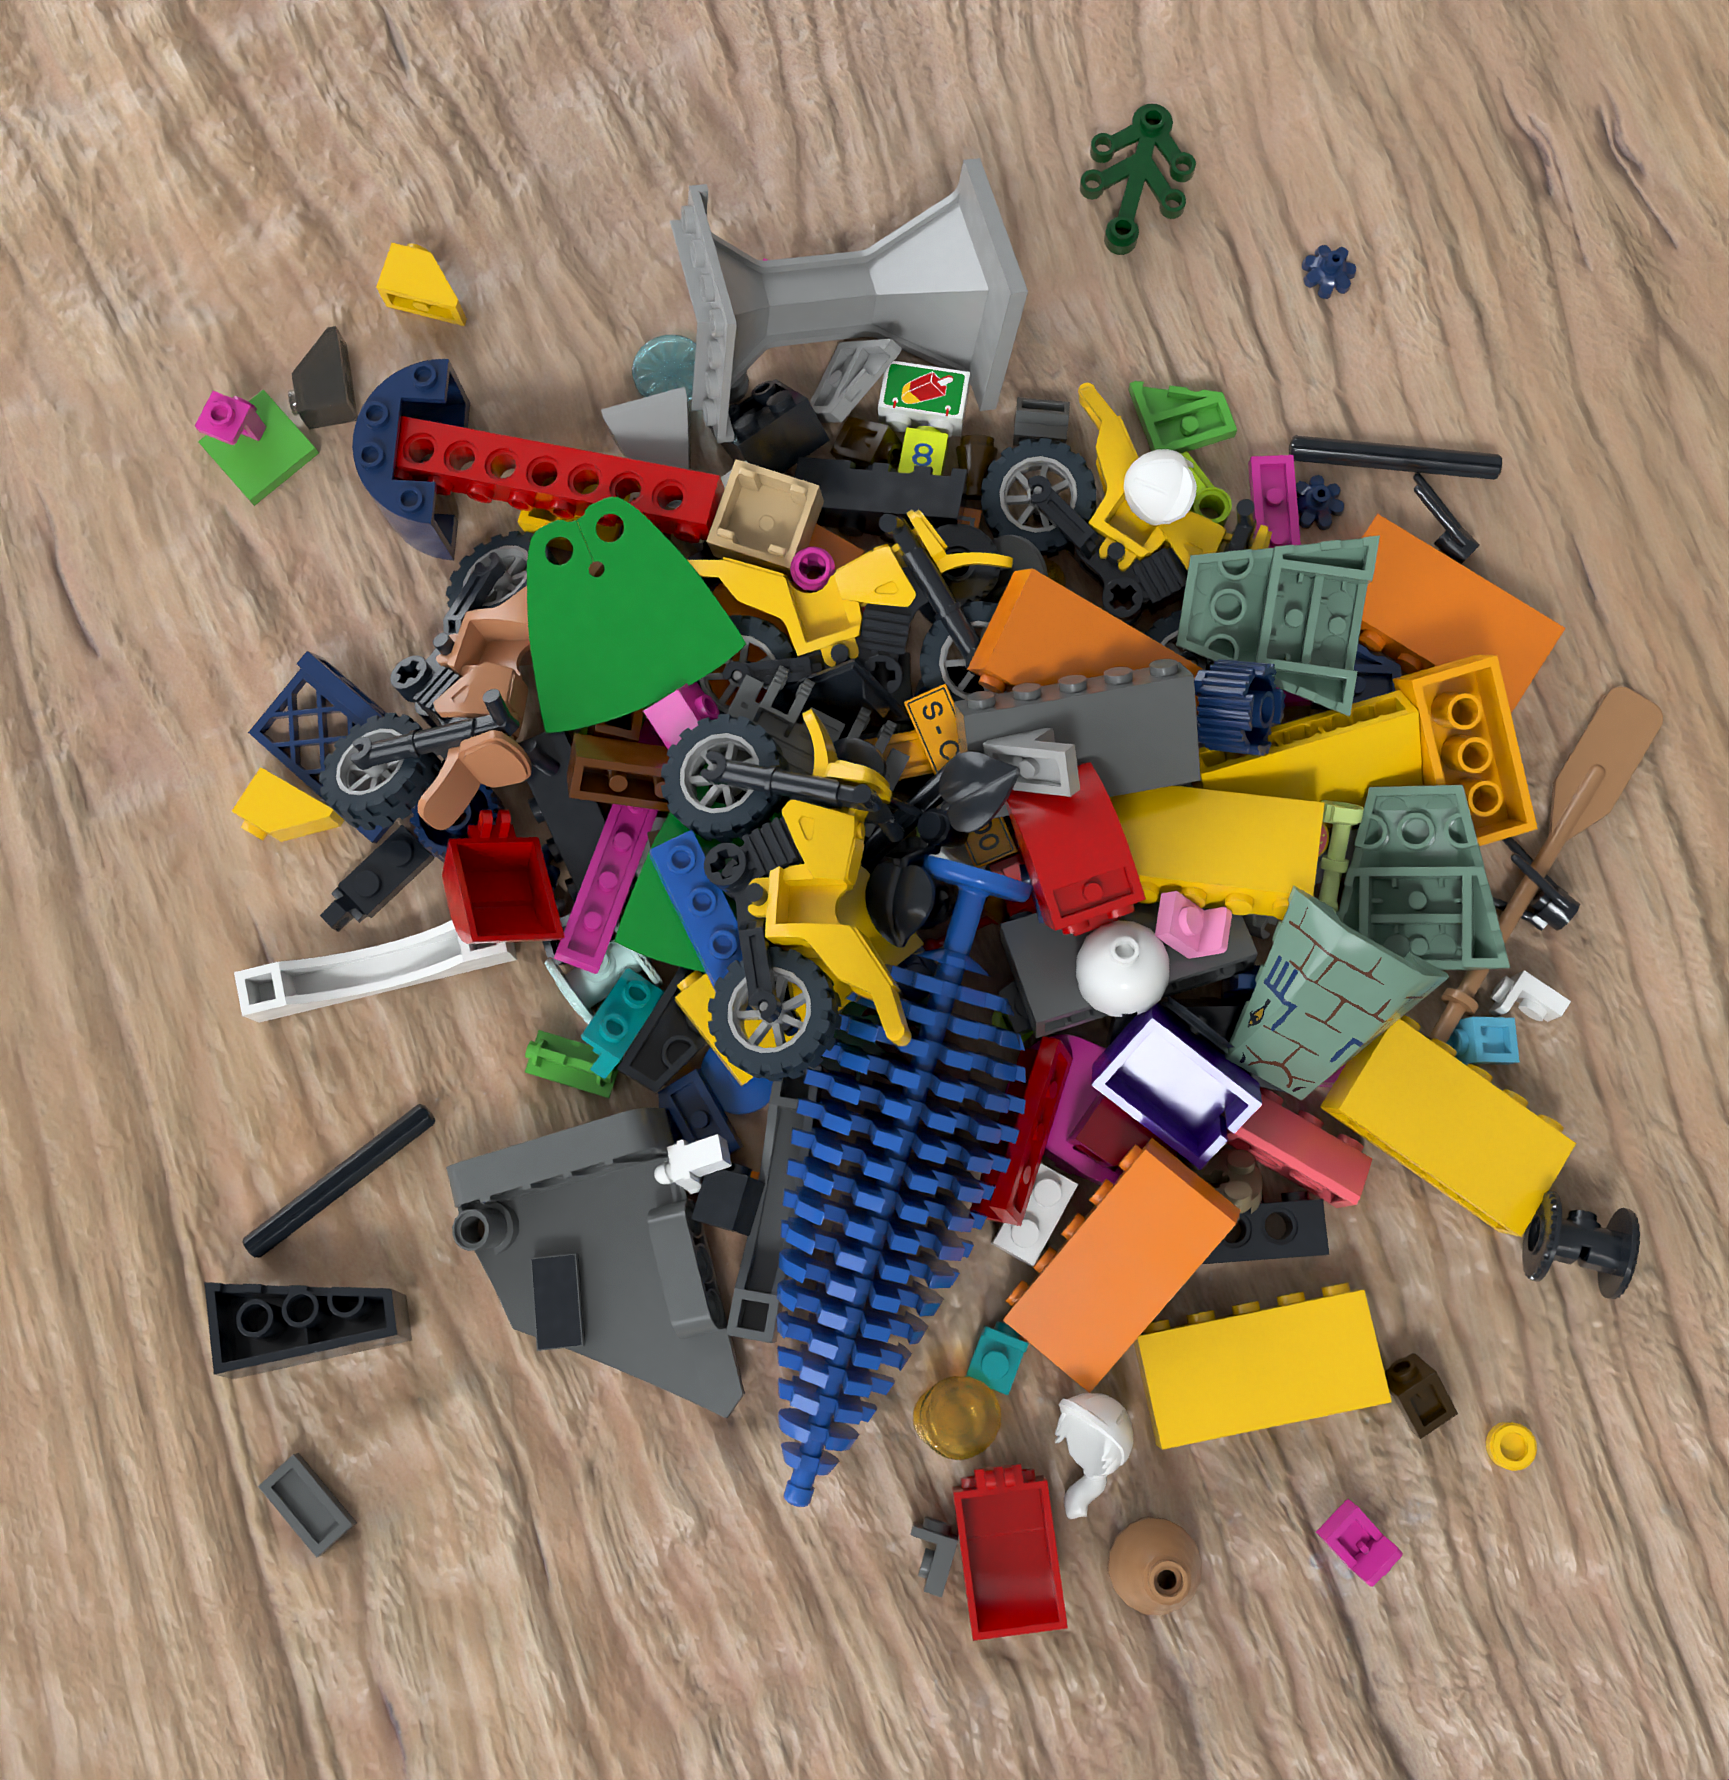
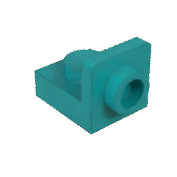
(997, 1357)

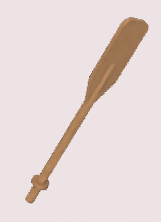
(1580, 797)

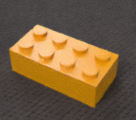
(1472, 742)

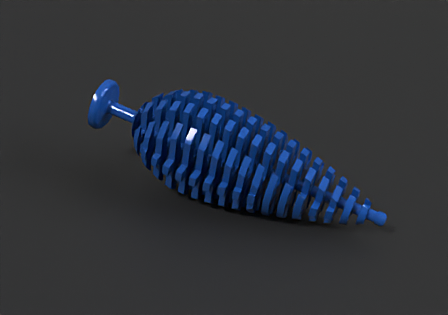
(868, 1262)

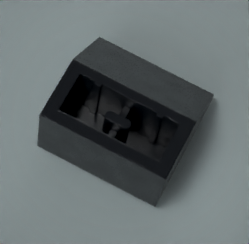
(774, 428)

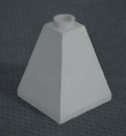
(653, 429)

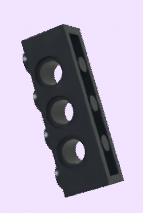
(1303, 1235)

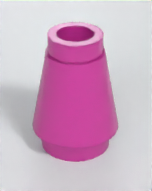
(810, 560)

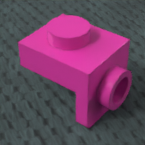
(229, 418)
(1359, 1543)

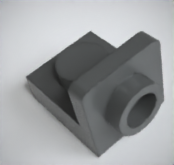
(937, 1562)

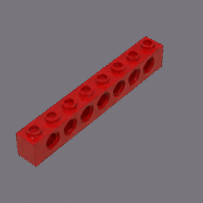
(573, 471)

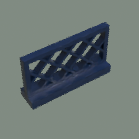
(340, 692)

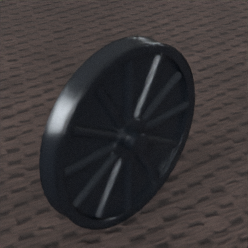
(1198, 1024)

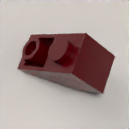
(1109, 1133)

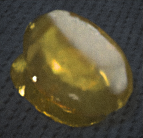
(958, 1417)

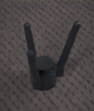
(1455, 540)
(1551, 902)

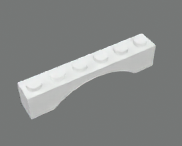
(323, 981)

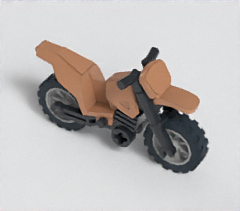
(464, 692)

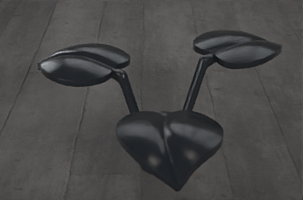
(974, 793)

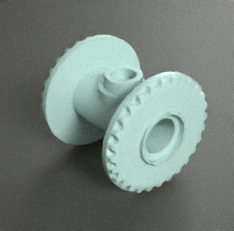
(586, 989)

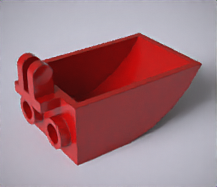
(1076, 855)
(499, 885)
(1008, 1553)

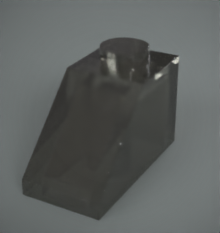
(324, 384)

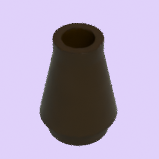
(976, 455)

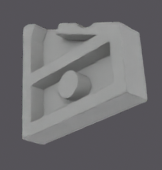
(850, 376)

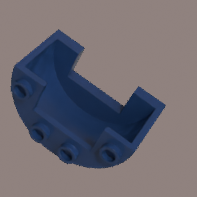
(421, 392)

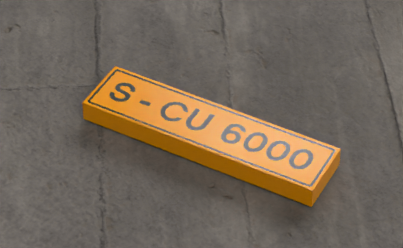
(937, 729)

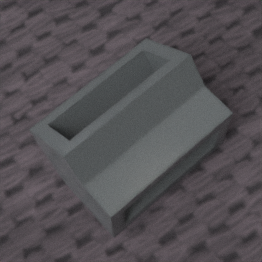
(1041, 420)

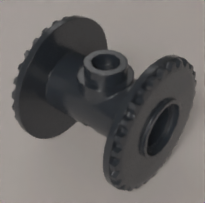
(966, 582)
(1581, 1238)

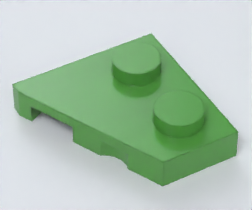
(1182, 418)

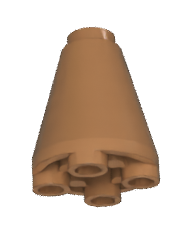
(1145, 1551)

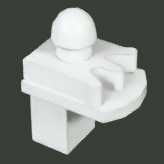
(692, 1161)

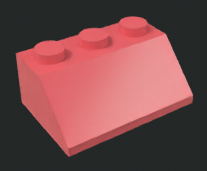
(1304, 1152)

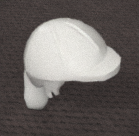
(1160, 487)
(1098, 1440)

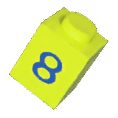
(924, 448)

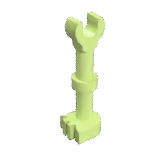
(1342, 817)

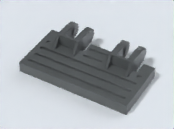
(795, 738)

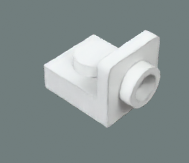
(1534, 996)

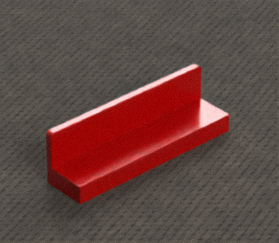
(1045, 1080)

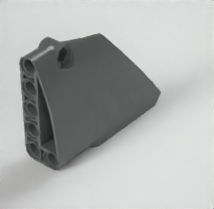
(640, 1256)

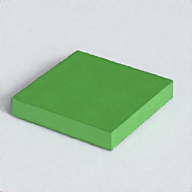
(263, 464)

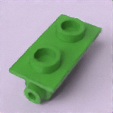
(567, 1063)

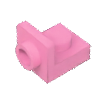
(1191, 928)

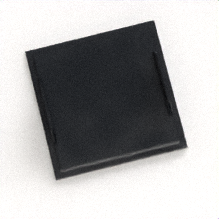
(844, 691)

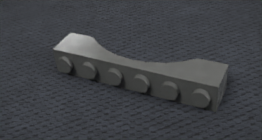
(755, 1292)

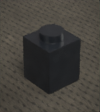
(729, 1199)

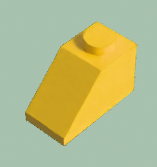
(417, 285)
(282, 810)

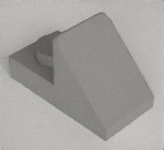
(1042, 763)

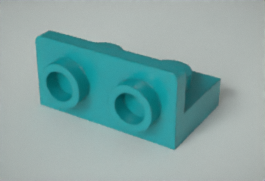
(620, 1020)

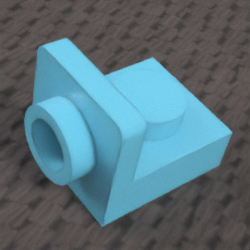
(1485, 1041)

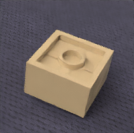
(764, 517)

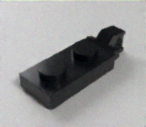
(377, 879)

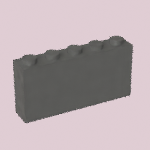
(1127, 723)
(1046, 966)

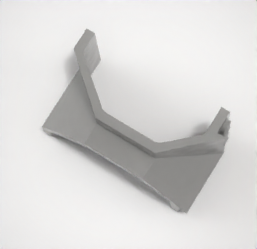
(933, 286)

